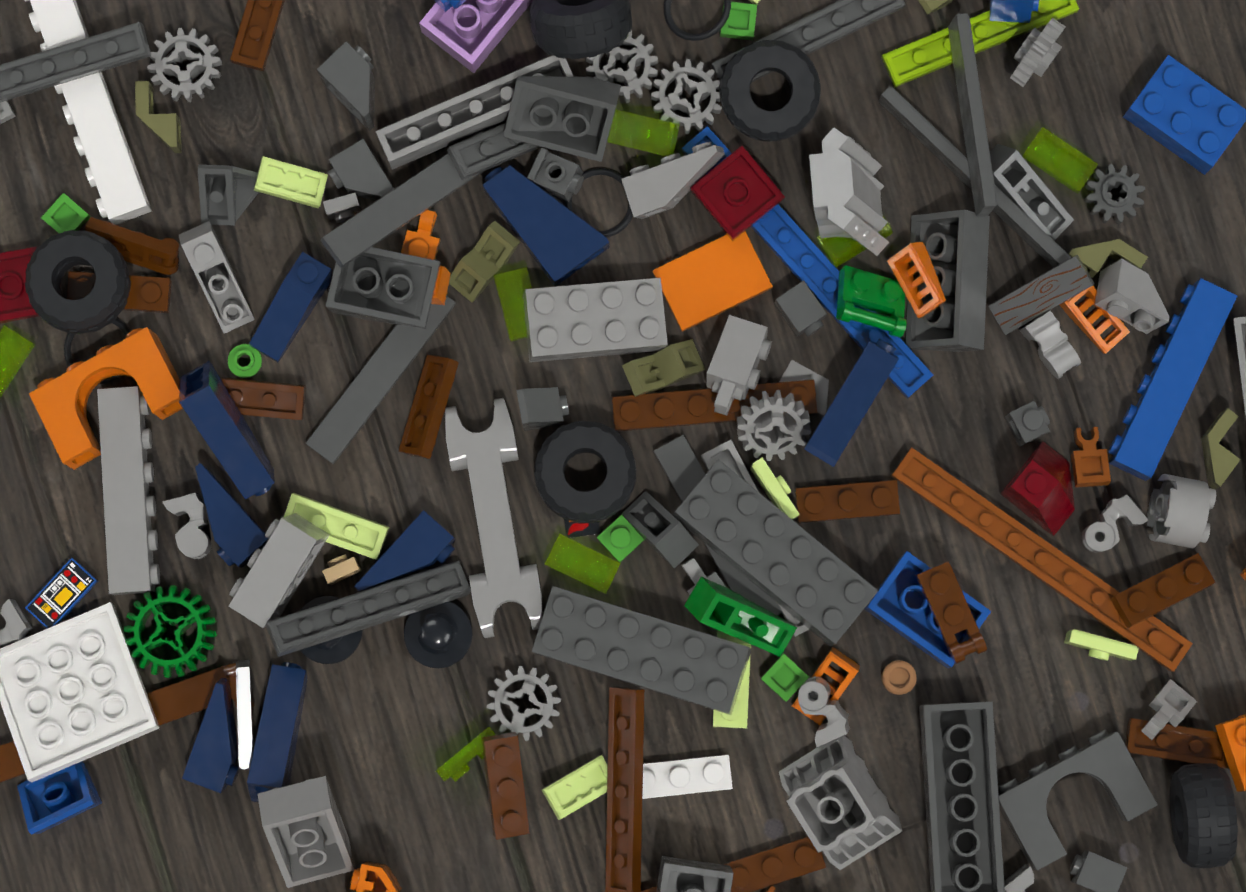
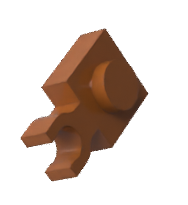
(1090, 464)

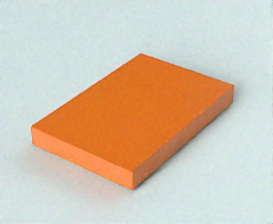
(712, 280)

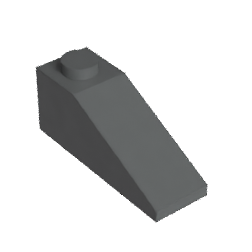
(1028, 191)

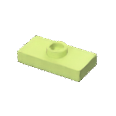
(290, 182)
(774, 488)
(1101, 647)
(578, 787)

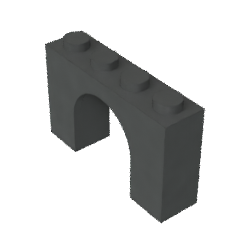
(1103, 759)

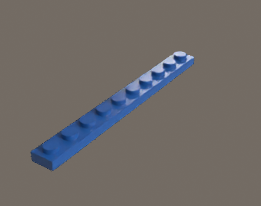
(822, 278)

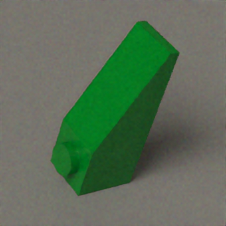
(739, 617)

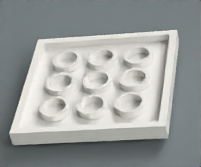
(72, 692)

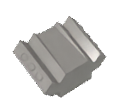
(847, 193)
(838, 802)

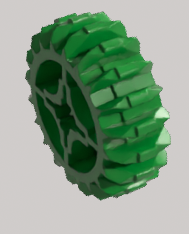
(156, 640)

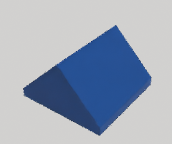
(57, 798)

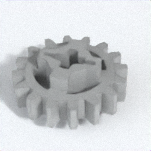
(1037, 52)
(634, 58)
(198, 64)
(700, 90)
(771, 430)
(528, 687)

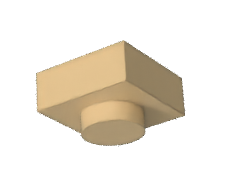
(340, 569)

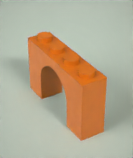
(64, 399)

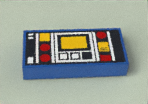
(61, 594)

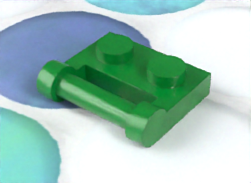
(872, 293)

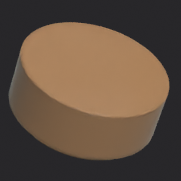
(898, 677)

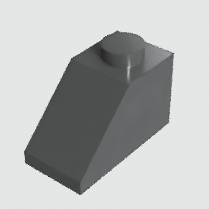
(359, 172)
(541, 407)
(660, 529)

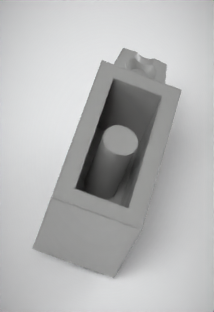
(736, 361)

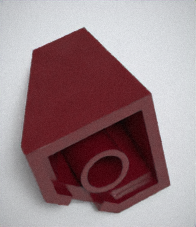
(1043, 489)

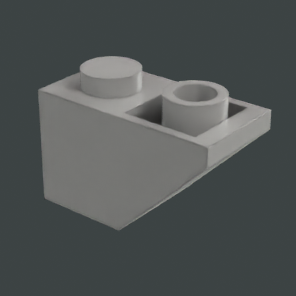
(1131, 297)

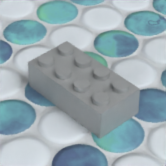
(595, 319)

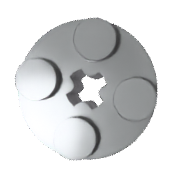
(1180, 511)

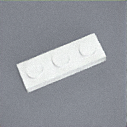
(686, 776)

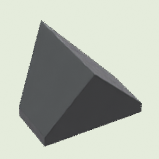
(224, 193)

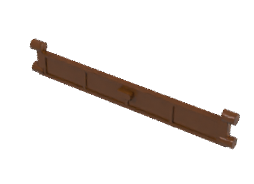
(167, 703)

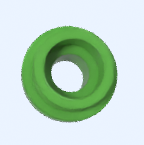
(249, 370)

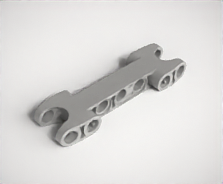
(503, 576)

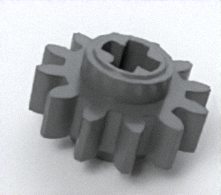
(1126, 191)

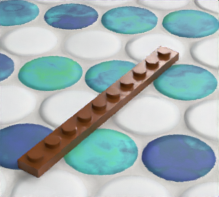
(1036, 556)

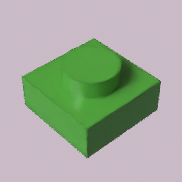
(740, 21)
(65, 215)
(620, 538)
(784, 677)

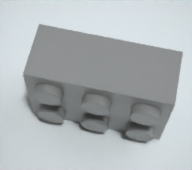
(277, 569)
(305, 831)

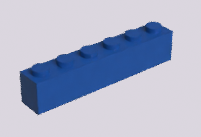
(1172, 379)

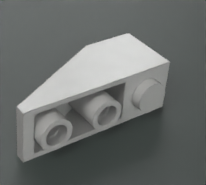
(664, 185)
(216, 277)

